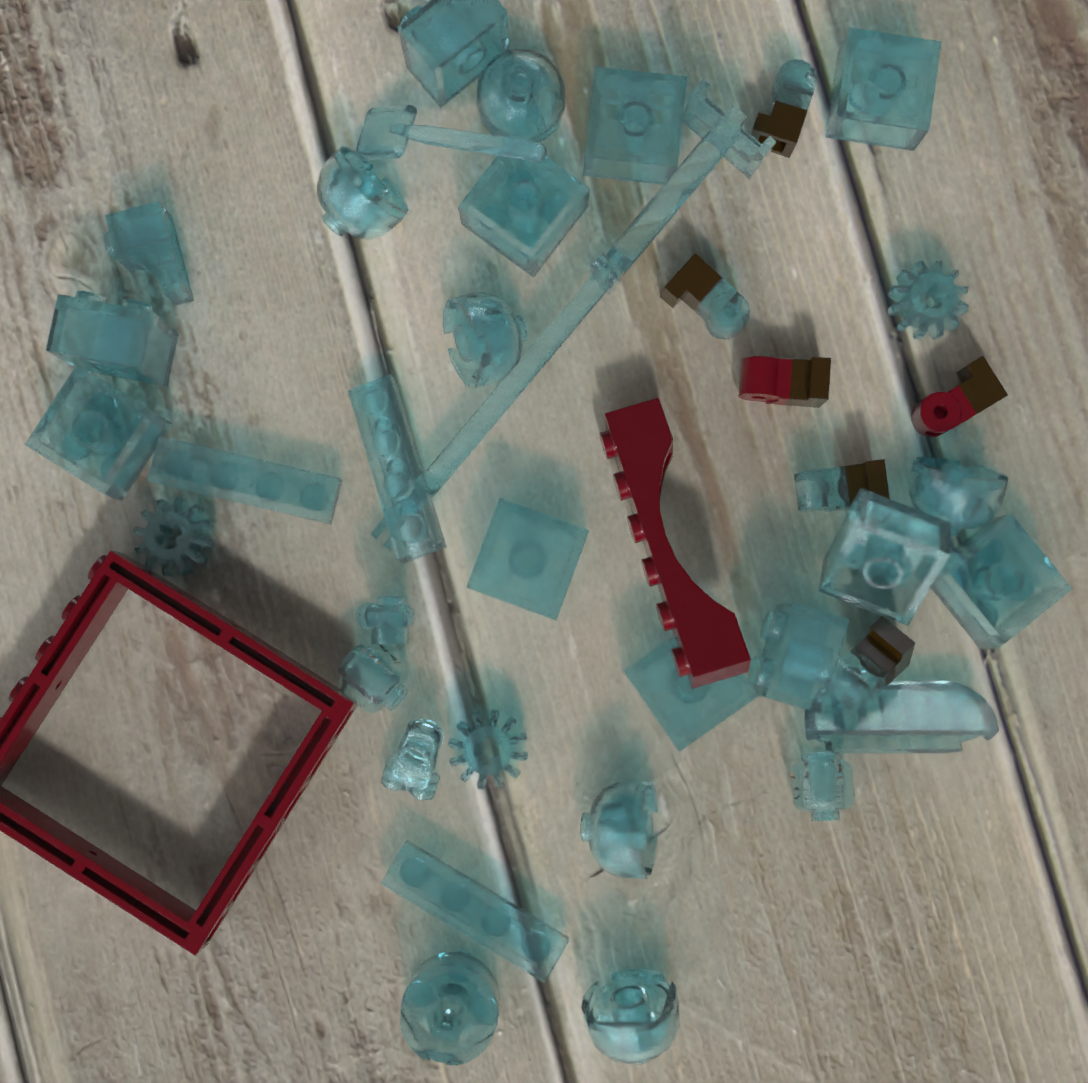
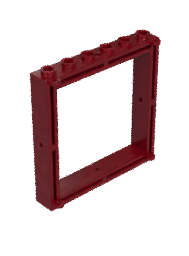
(37, 694)

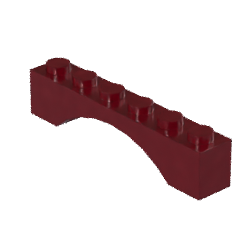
(704, 630)

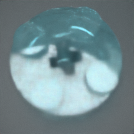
(441, 1033)

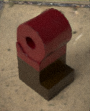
(785, 381)
(945, 411)

